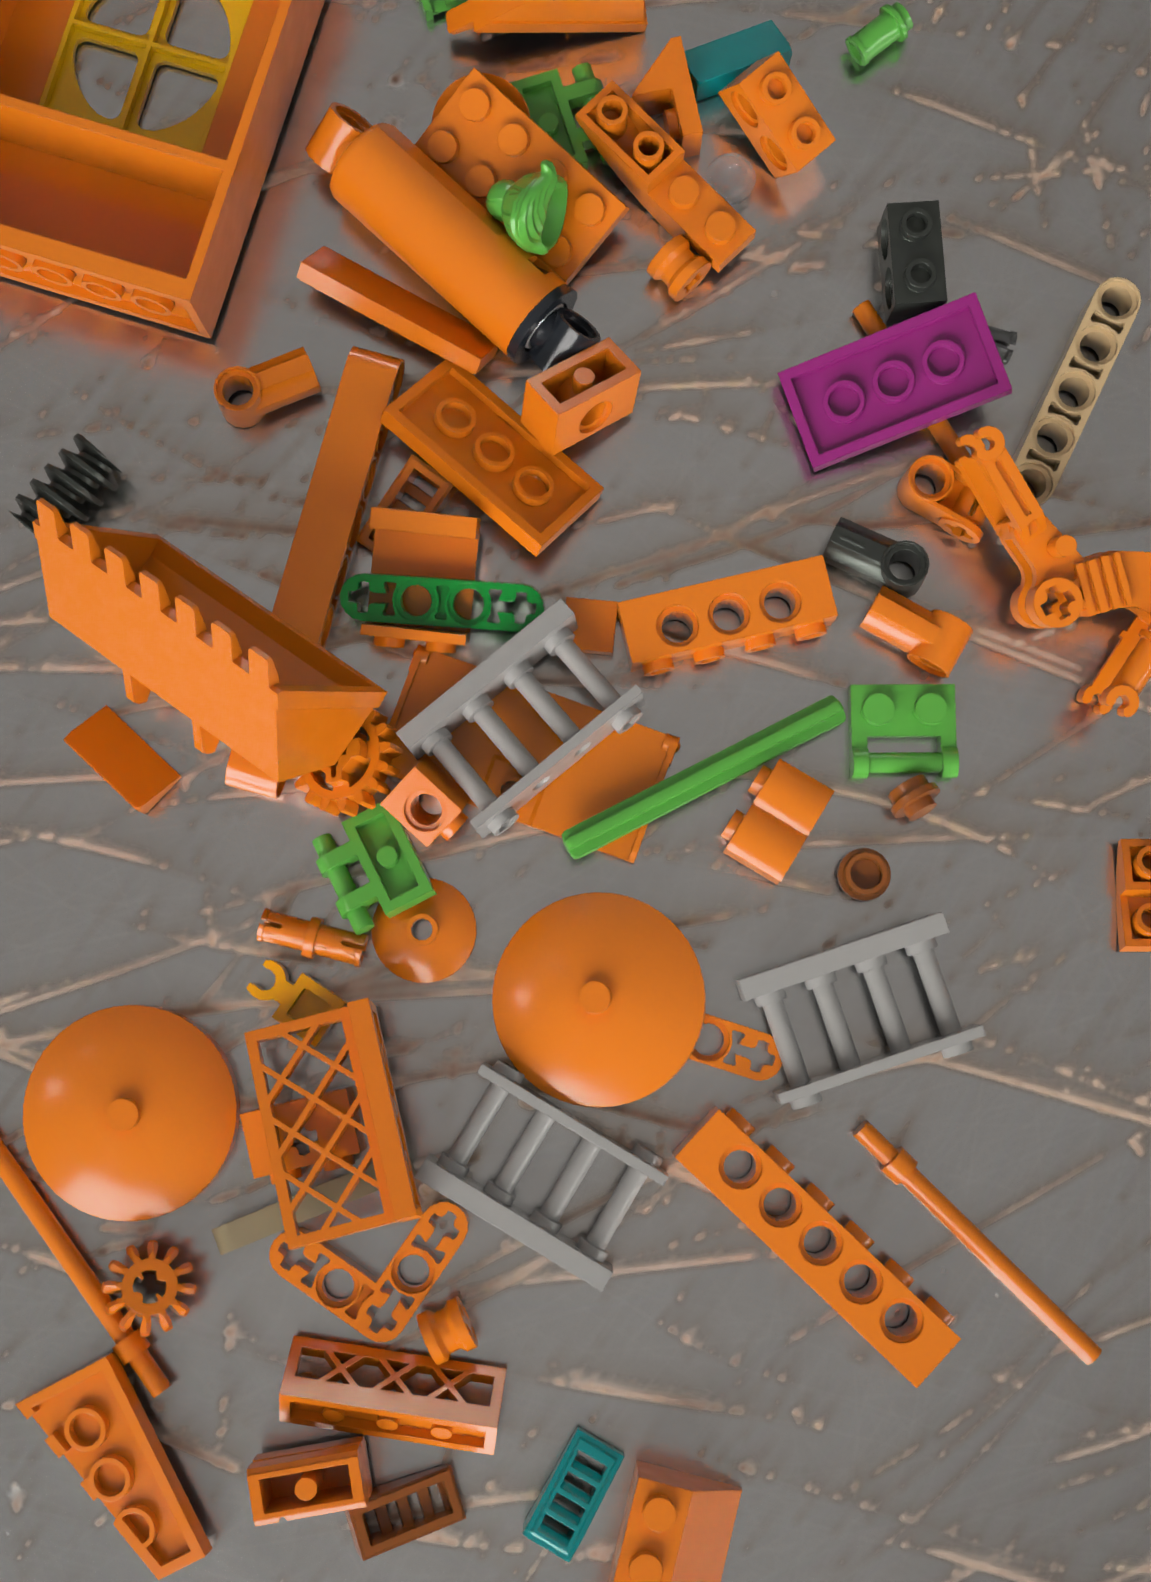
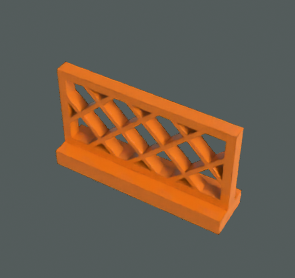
(379, 1112)

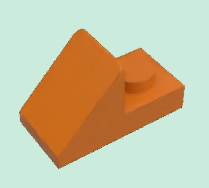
(670, 91)

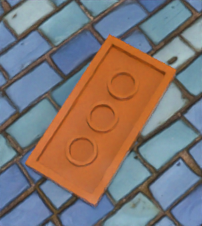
(489, 138)
(491, 456)

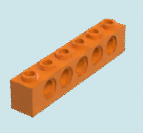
(912, 1348)

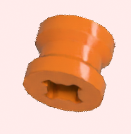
(678, 267)
(447, 1330)

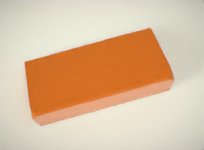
(123, 759)

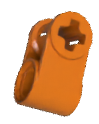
(950, 502)

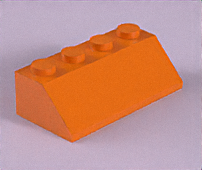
(674, 1527)

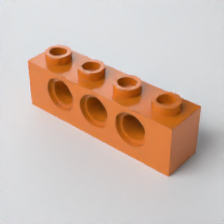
(799, 582)

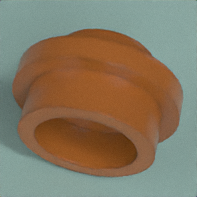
(913, 798)
(863, 874)

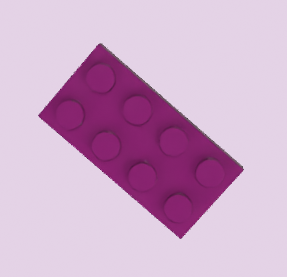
(895, 382)

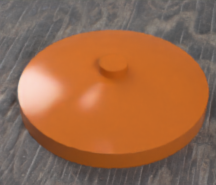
(599, 1000)
(131, 1112)

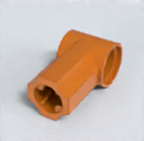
(272, 384)
(928, 637)

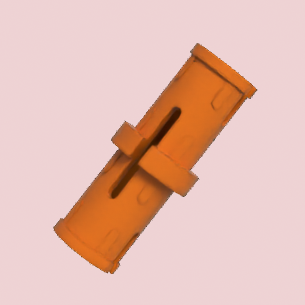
(312, 937)

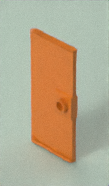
(597, 781)

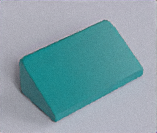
(722, 60)

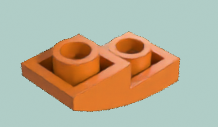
(1133, 895)

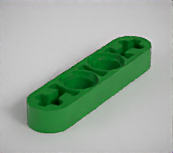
(442, 607)

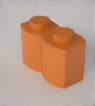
(777, 820)

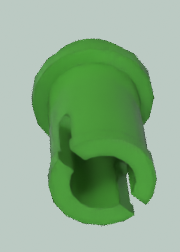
(880, 33)

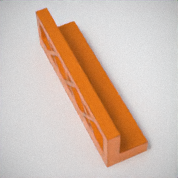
(386, 1412)

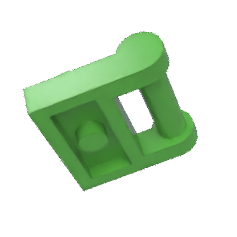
(902, 713)

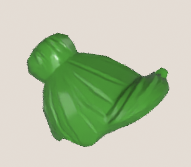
(531, 208)

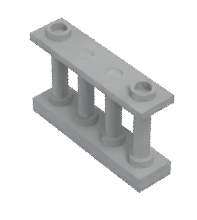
(513, 668)
(868, 957)
(542, 1227)

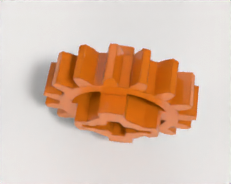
(358, 771)

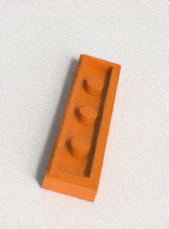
(397, 309)

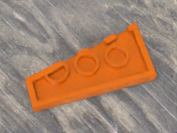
(113, 1446)

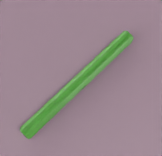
(703, 777)

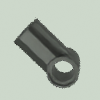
(871, 553)

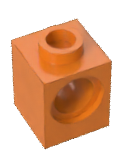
(405, 805)

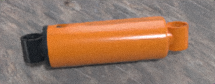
(449, 239)

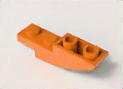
(661, 179)

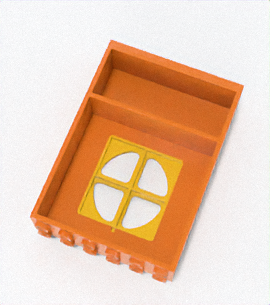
(130, 210)

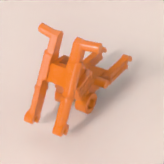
(1057, 571)

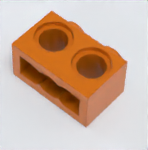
(777, 115)

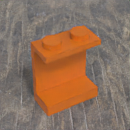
(429, 547)

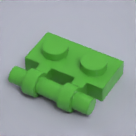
(552, 105)
(388, 860)

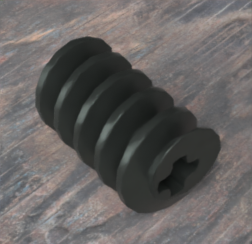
(70, 485)

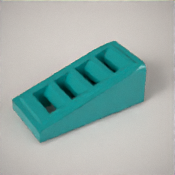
(546, 1535)

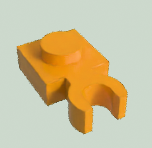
(297, 999)

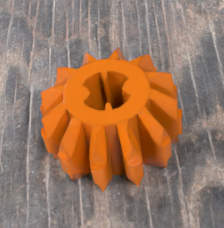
(134, 1300)

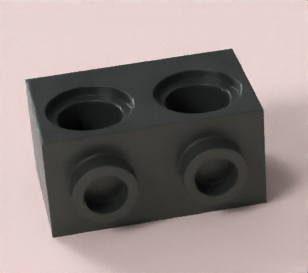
(911, 260)

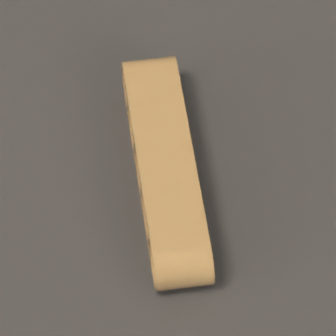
(1082, 379)

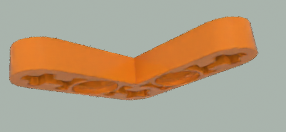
(367, 1287)

